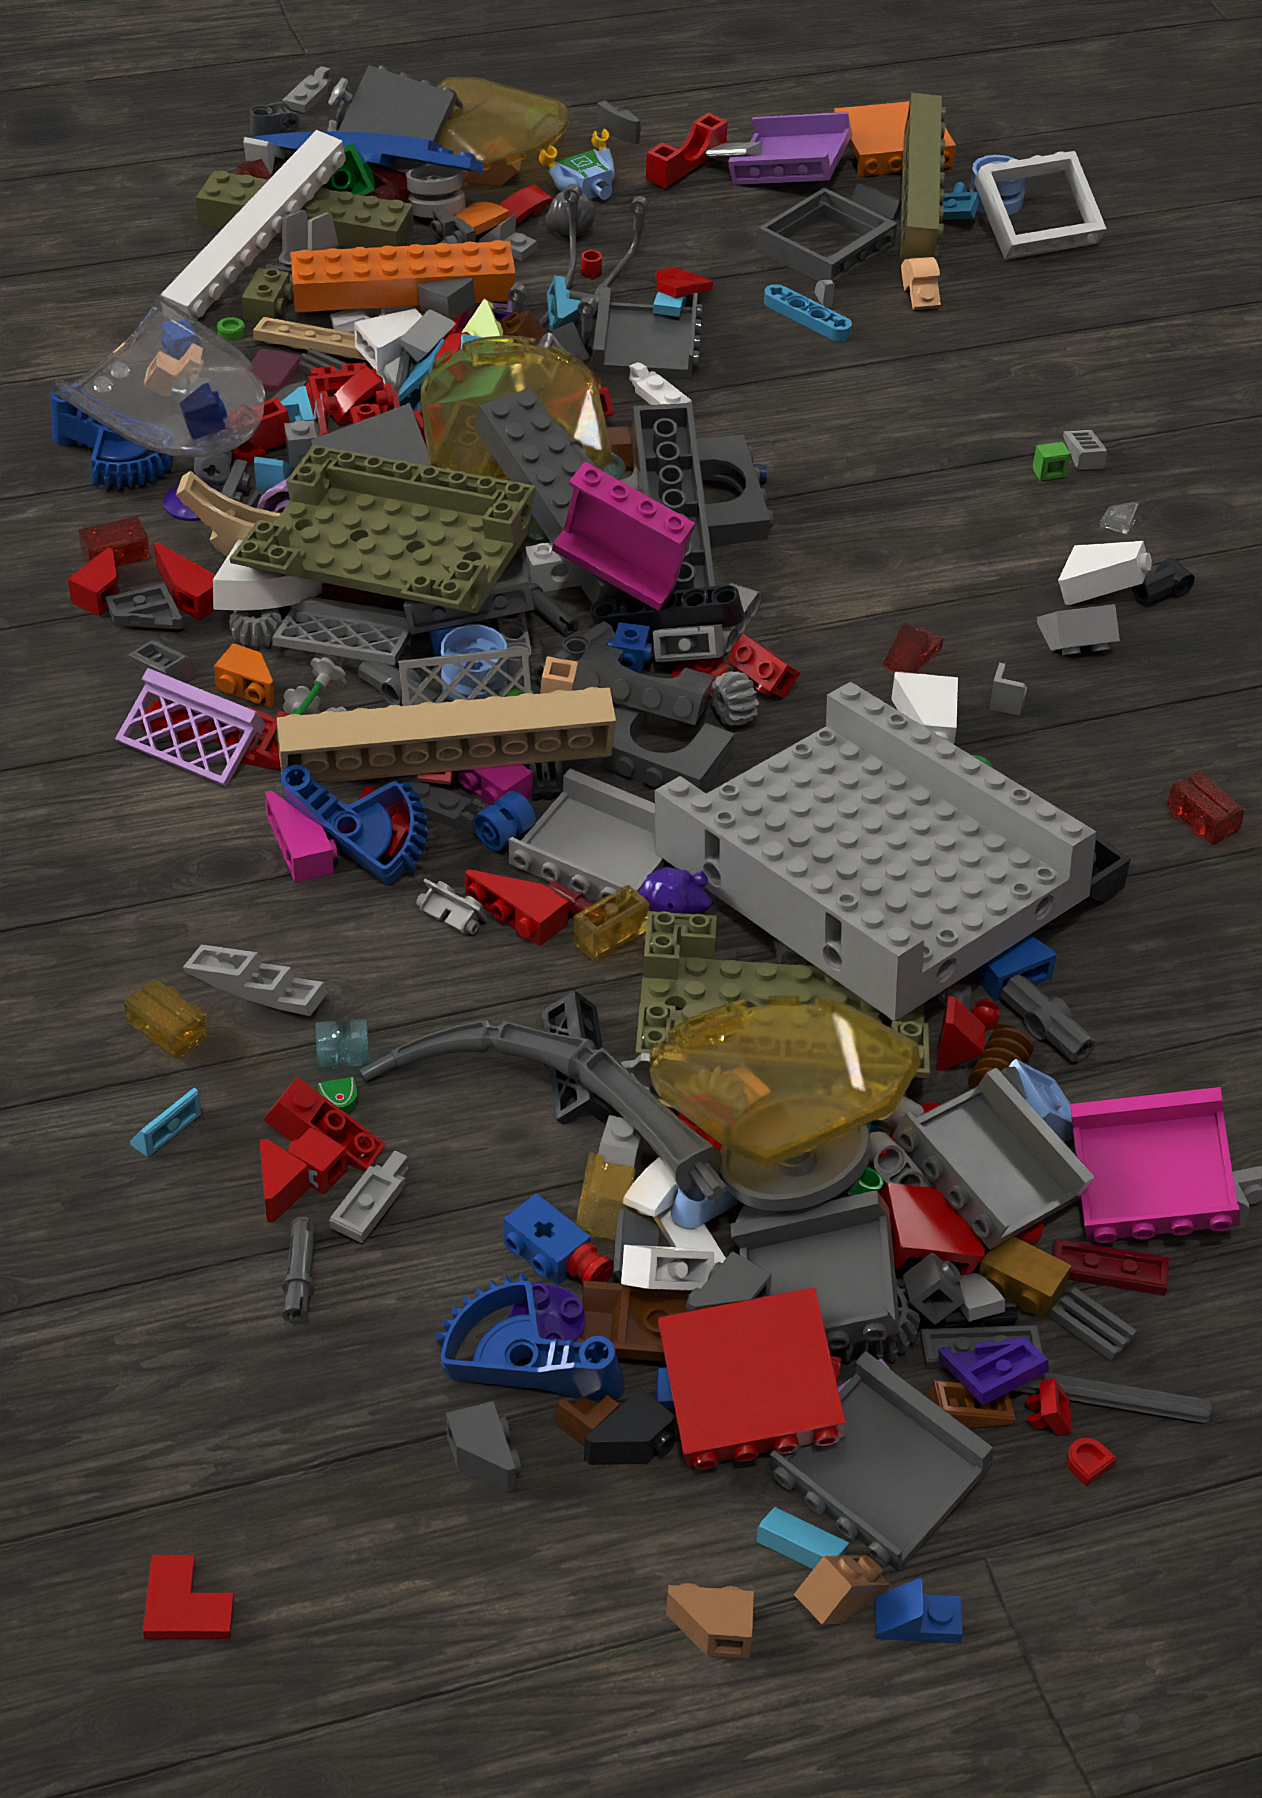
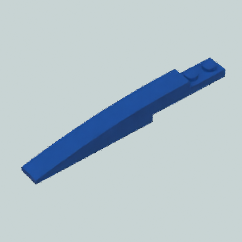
(384, 148)

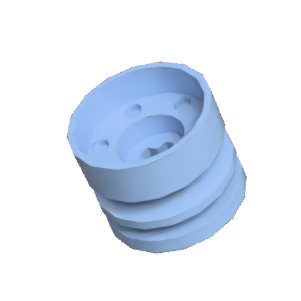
(473, 639)

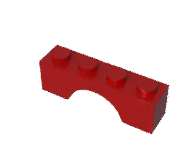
(670, 164)

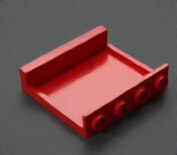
(752, 1378)

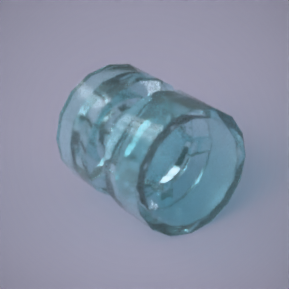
(342, 1043)

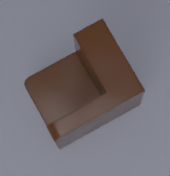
(583, 1416)

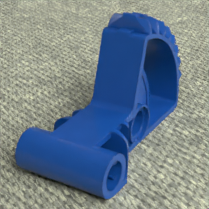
(74, 425)
(366, 817)
(556, 1365)

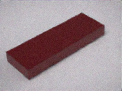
(1114, 1267)

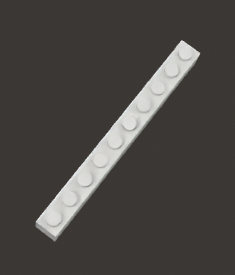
(255, 225)

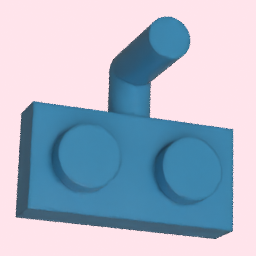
(960, 203)

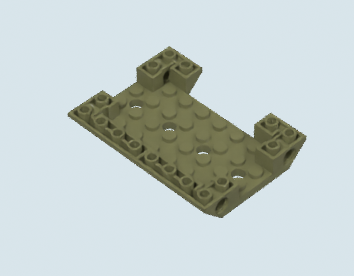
(453, 520)
(684, 974)

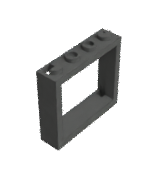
(877, 237)

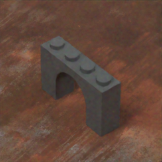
(746, 516)
(676, 698)
(697, 762)

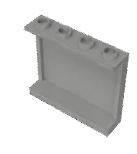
(591, 839)

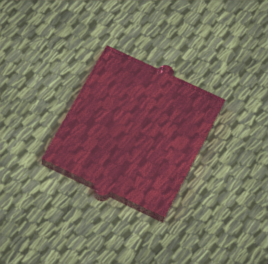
(274, 367)

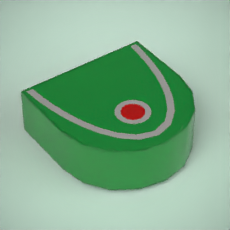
(340, 1092)

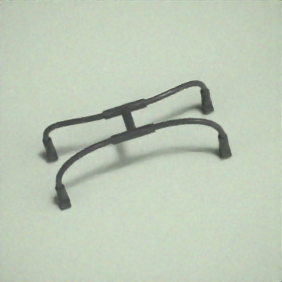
(591, 300)

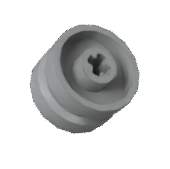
(434, 189)

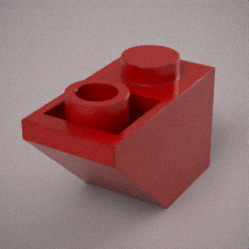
(94, 583)

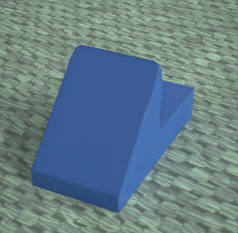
(917, 1617)

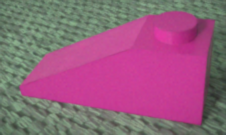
(300, 840)

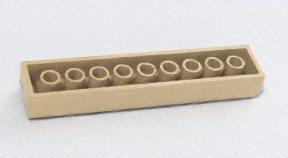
(449, 735)

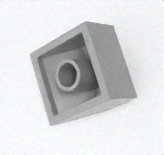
(1080, 628)

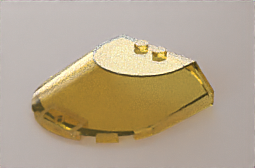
(500, 121)
(496, 368)
(782, 1073)

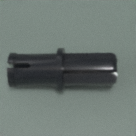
(958, 1319)

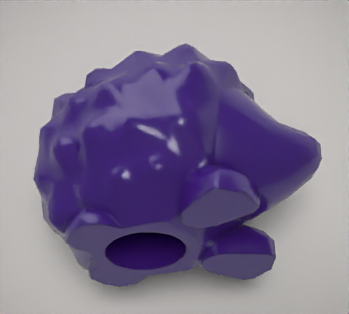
(676, 891)

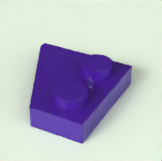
(995, 1367)

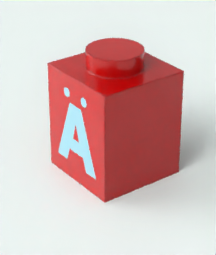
(324, 1158)

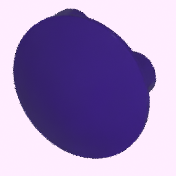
(559, 1312)

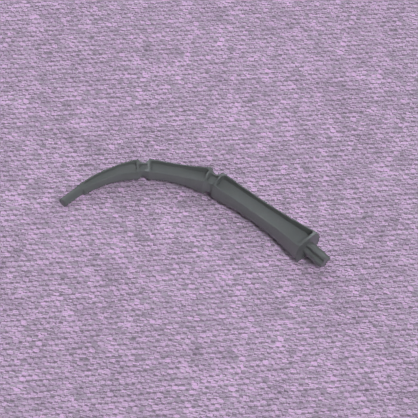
(682, 1150)

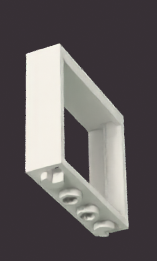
(1046, 240)

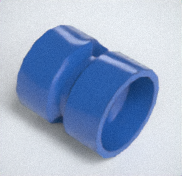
(506, 818)

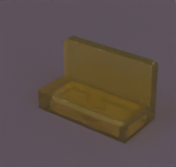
(603, 1196)

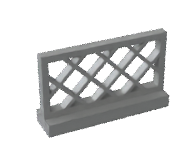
(347, 619)
(471, 658)

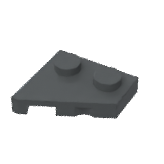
(145, 608)

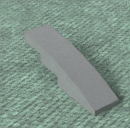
(249, 978)

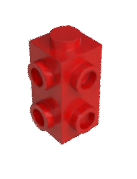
(763, 666)

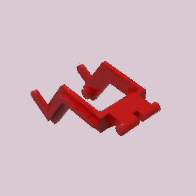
(327, 381)

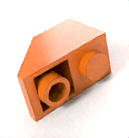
(245, 675)

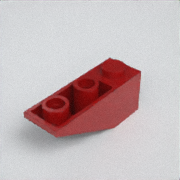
(186, 582)
(523, 905)
(305, 1108)

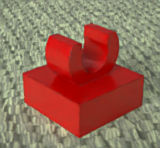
(1054, 1408)

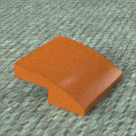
(483, 215)

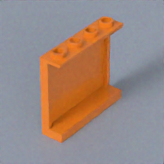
(880, 136)

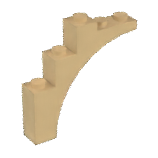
(225, 516)

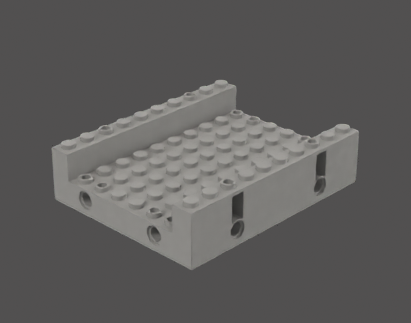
(880, 852)

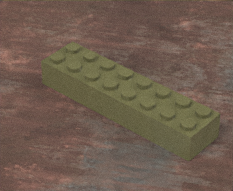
(922, 178)
(356, 218)

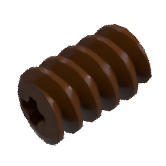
(1000, 1051)

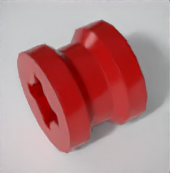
(589, 1265)

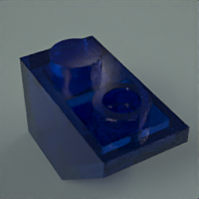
(203, 412)

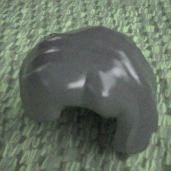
(557, 217)

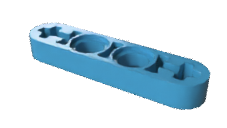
(809, 314)

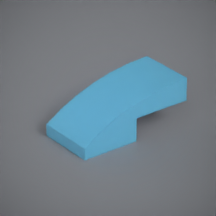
(668, 305)

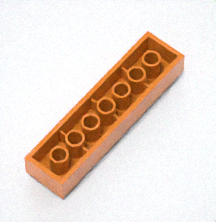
(390, 274)

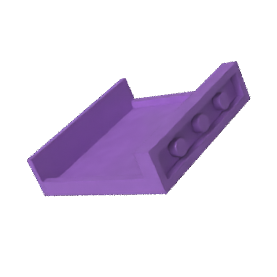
(794, 149)

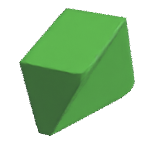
(1051, 461)

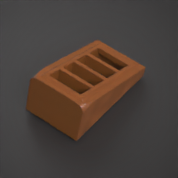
(949, 1394)

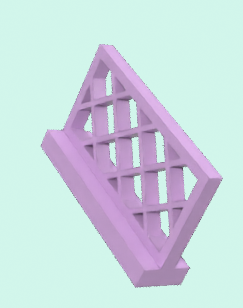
(195, 701)

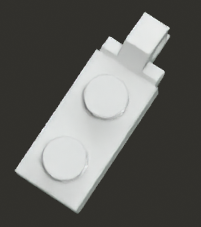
(653, 387)

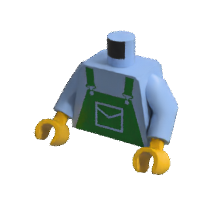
(589, 170)

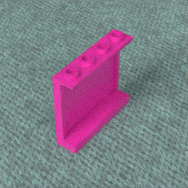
(623, 536)
(1155, 1165)

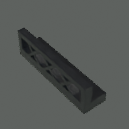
(582, 1022)

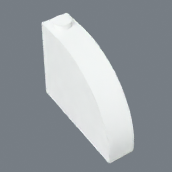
(255, 589)

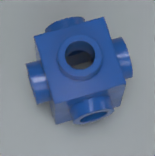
(635, 643)

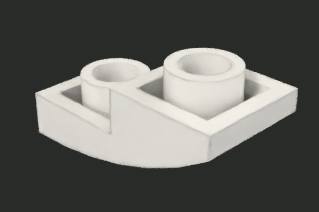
(652, 1190)

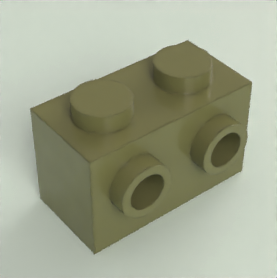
(266, 295)

